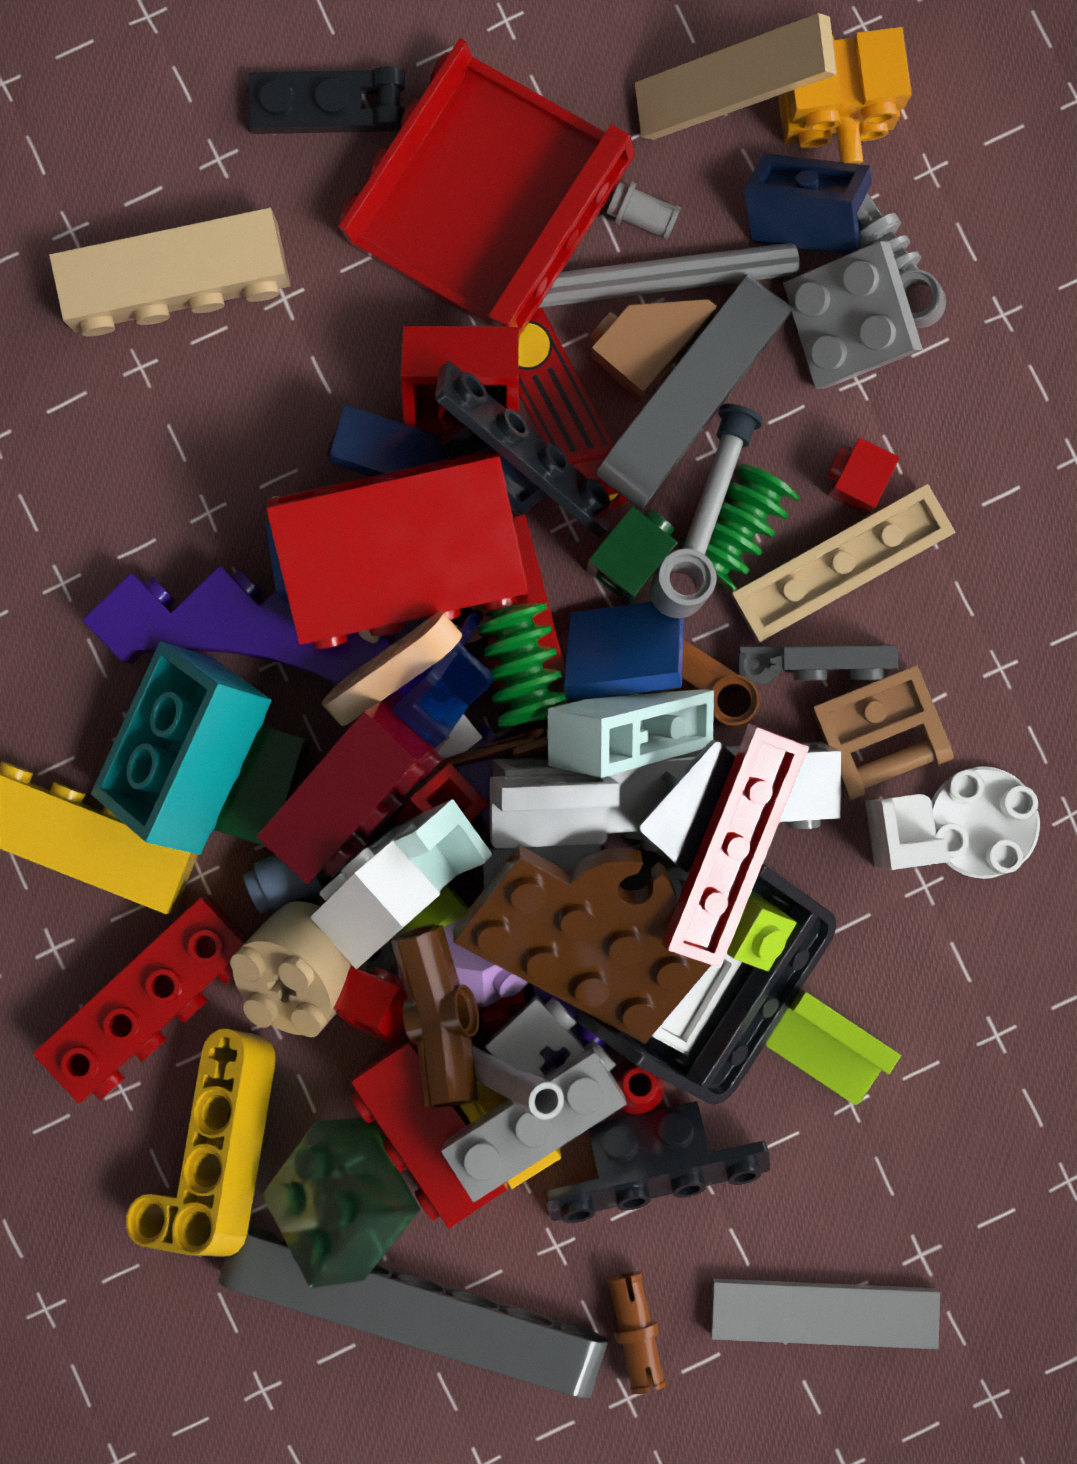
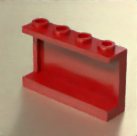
(397, 548)

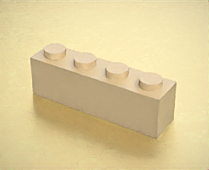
(170, 272)

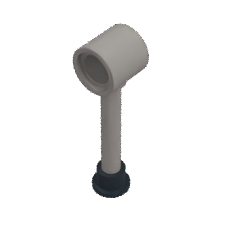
(734, 433)

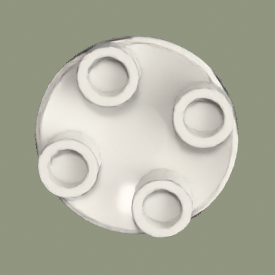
(987, 821)

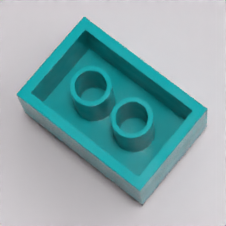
(180, 748)

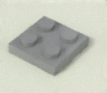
(853, 315)

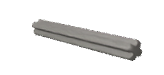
(673, 274)

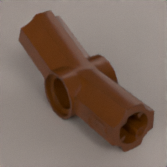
(438, 1016)

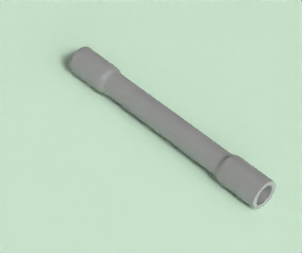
(525, 1089)

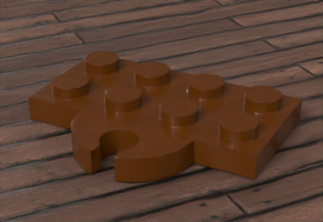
(585, 936)

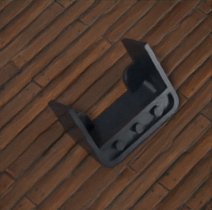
(746, 1010)

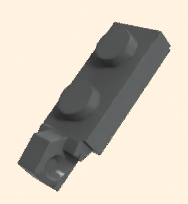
(811, 662)

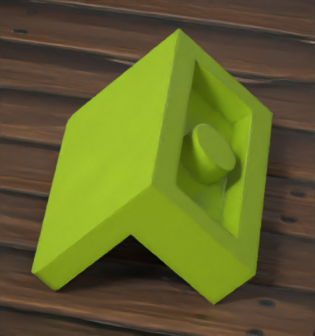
(831, 1048)

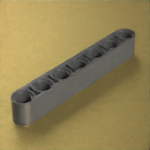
(425, 1317)

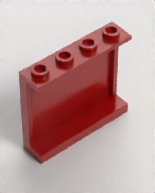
(485, 191)

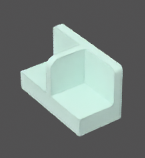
(438, 843)

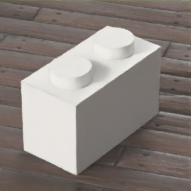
(372, 902)

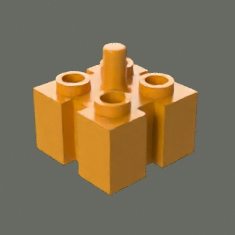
(856, 102)

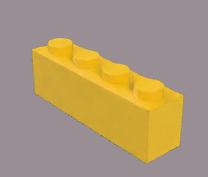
(87, 842)

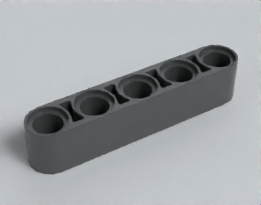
(693, 392)

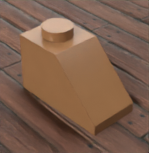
(648, 341)

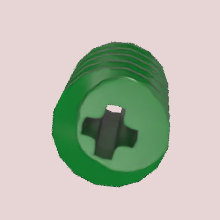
(744, 518)
(521, 664)

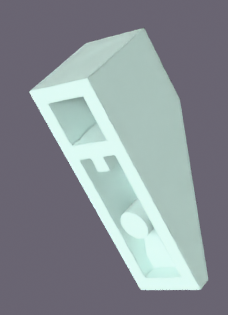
(628, 731)

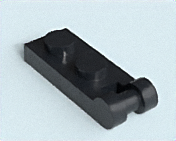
(325, 101)

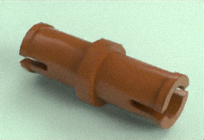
(636, 1332)

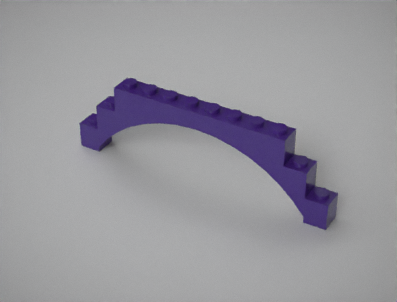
(228, 619)

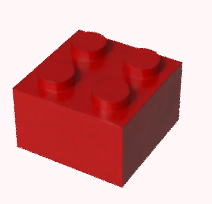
(479, 350)

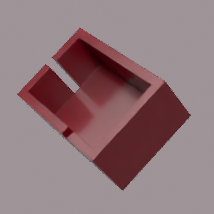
(350, 793)

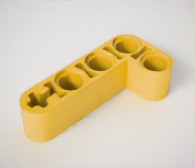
(232, 1073)

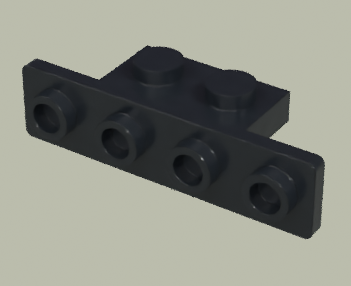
(528, 463)
(654, 1158)

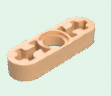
(392, 668)

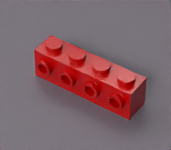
(141, 1001)

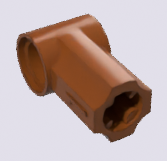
(705, 672)

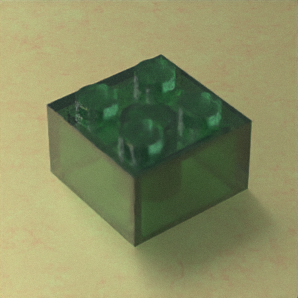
(339, 1202)

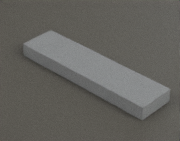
(825, 1313)

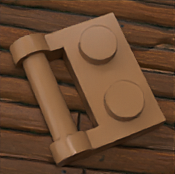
(877, 714)

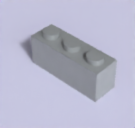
(513, 1140)

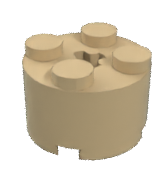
(290, 972)

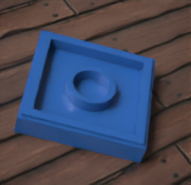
(623, 652)

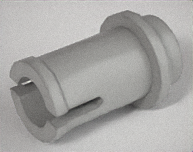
(643, 210)

